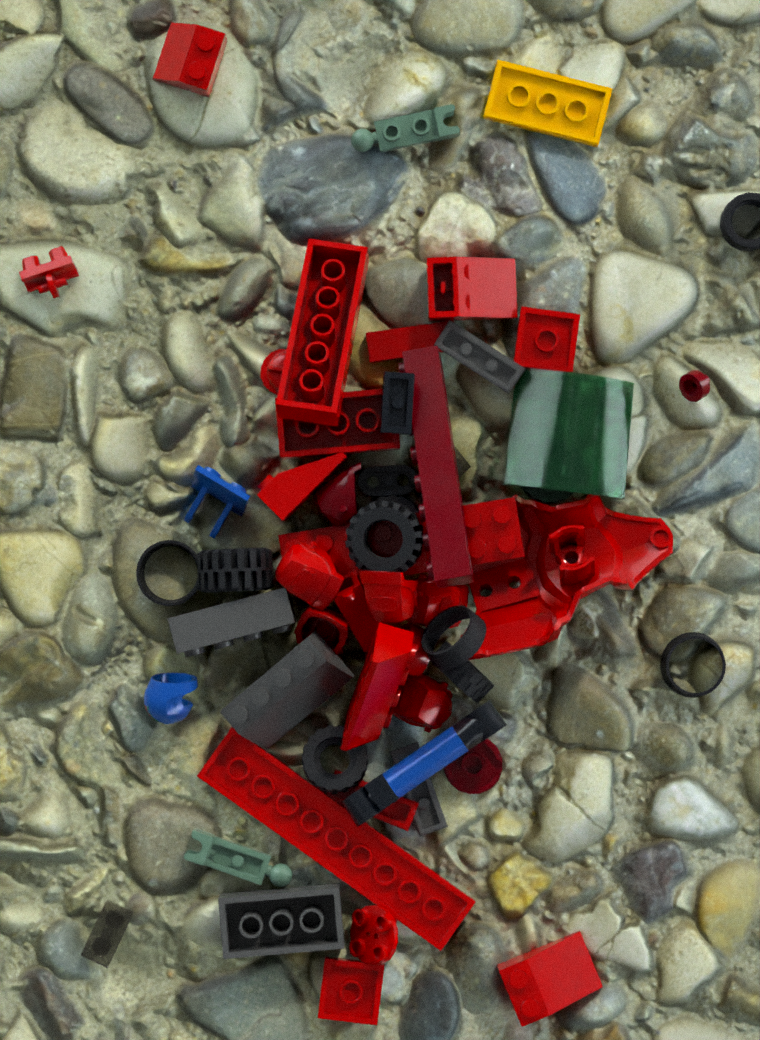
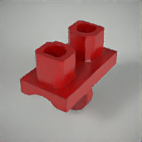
(48, 275)

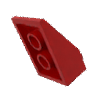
(294, 486)
(549, 978)

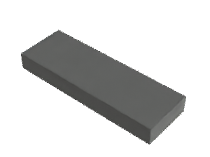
(479, 356)
(429, 813)

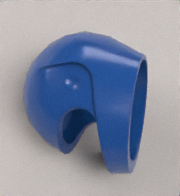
(165, 694)

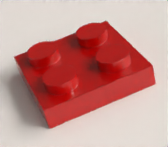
(546, 339)
(350, 991)

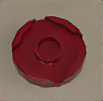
(476, 769)

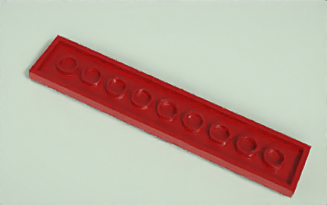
(332, 839)

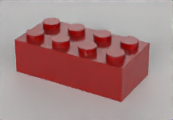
(356, 431)

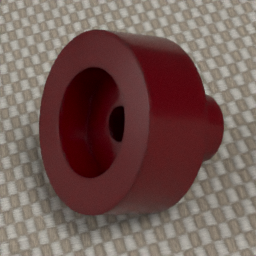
(694, 385)

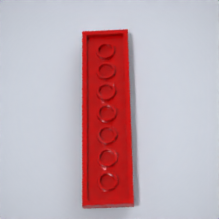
(490, 526)

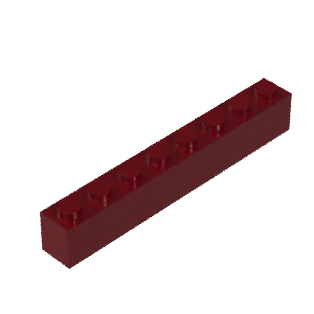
(438, 471)

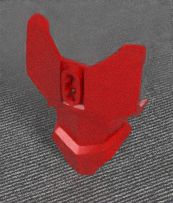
(566, 558)

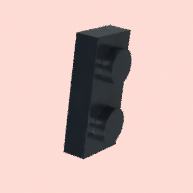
(397, 403)

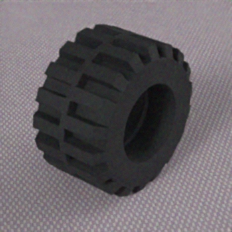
(384, 511)
(235, 570)

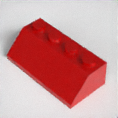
(378, 685)

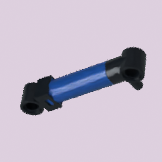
(423, 763)

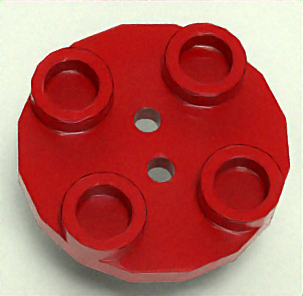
(364, 932)

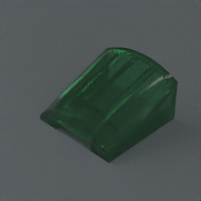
(569, 433)

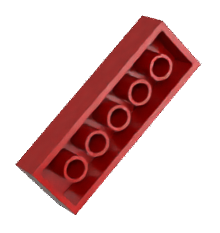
(322, 332)

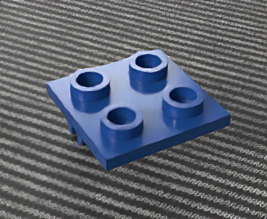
(209, 482)

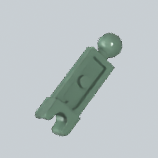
(407, 130)
(237, 860)

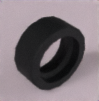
(726, 222)

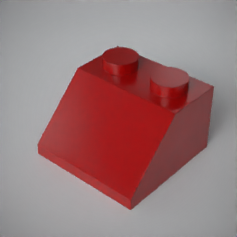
(191, 57)

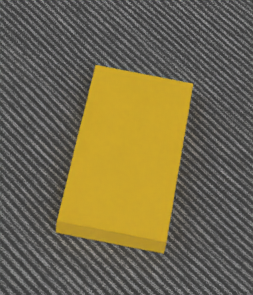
(547, 103)

